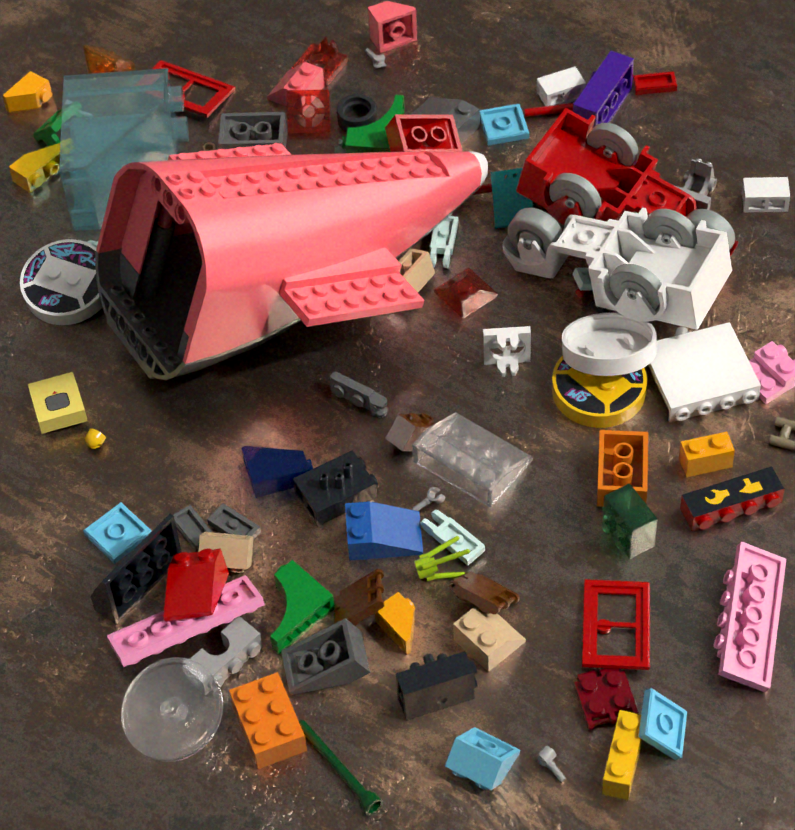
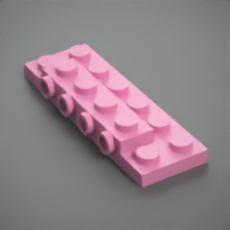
(750, 616)
(155, 635)

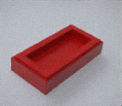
(654, 83)

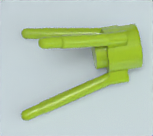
(427, 566)

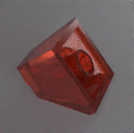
(465, 293)

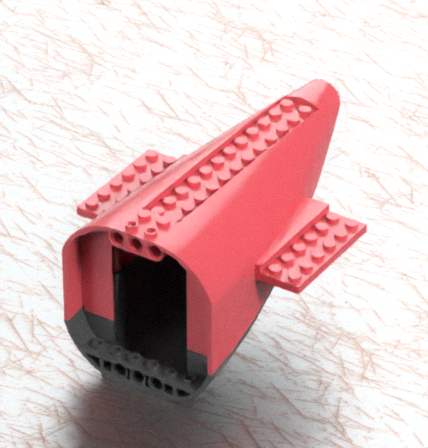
(255, 240)

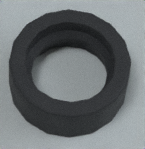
(353, 102)

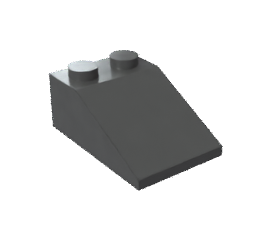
(465, 115)
(252, 129)
(326, 659)

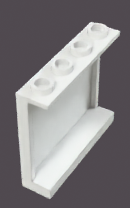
(703, 372)

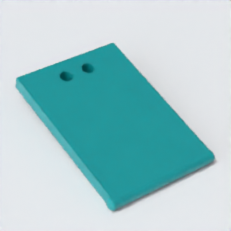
(505, 198)

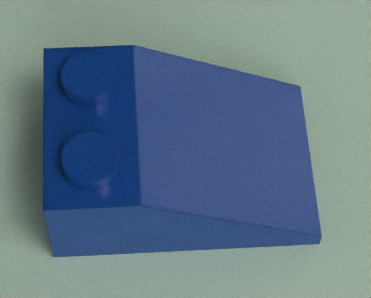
(382, 531)

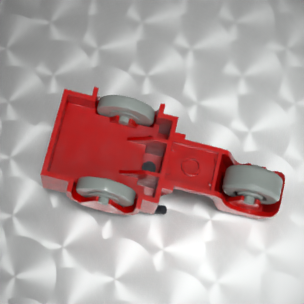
(598, 176)

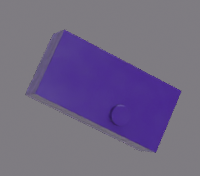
(606, 89)

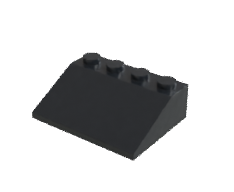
(137, 572)

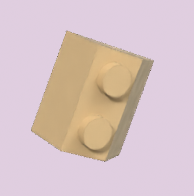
(486, 637)

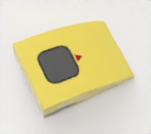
(57, 402)

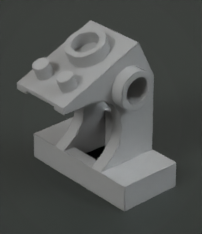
(701, 179)

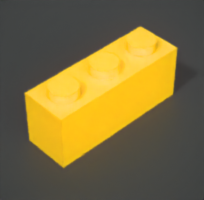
(623, 756)

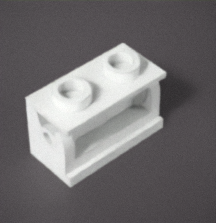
(560, 87)
(765, 194)

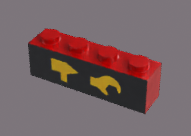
(732, 499)

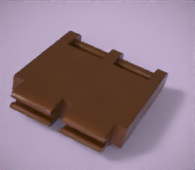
(483, 592)
(360, 598)

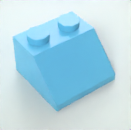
(481, 758)

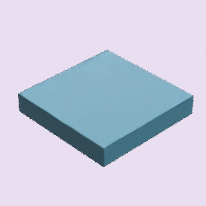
(503, 124)
(117, 532)
(663, 724)

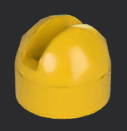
(94, 438)

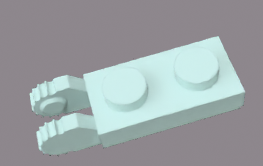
(444, 240)
(449, 529)

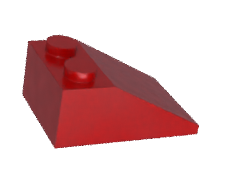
(423, 133)
(194, 584)

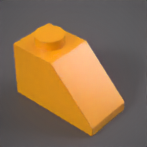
(27, 93)
(398, 620)

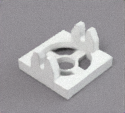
(507, 359)

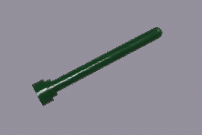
(368, 800)

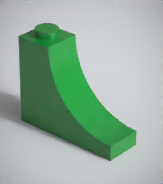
(373, 136)
(306, 604)

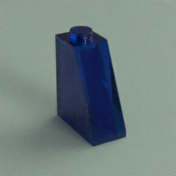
(273, 468)

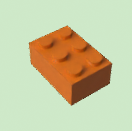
(621, 462)
(268, 720)

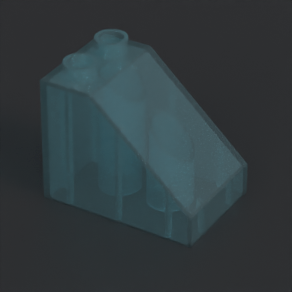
(113, 123)

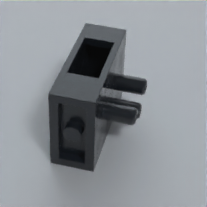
(332, 485)
(436, 684)

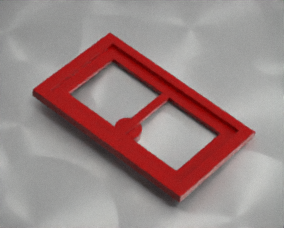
(223, 89)
(591, 626)

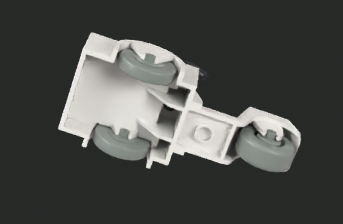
(637, 265)

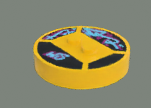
(597, 399)

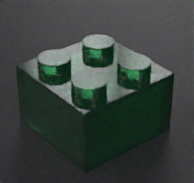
(629, 521)

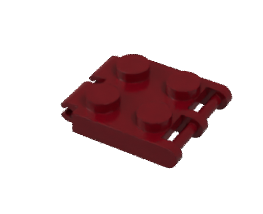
(604, 696)

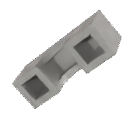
(241, 642)

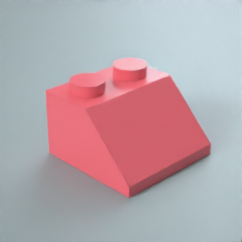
(392, 25)
(298, 78)

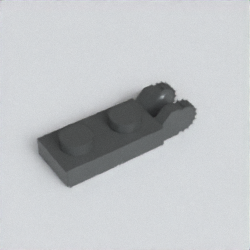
(359, 394)

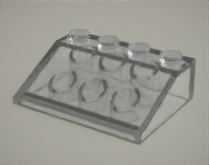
(470, 458)

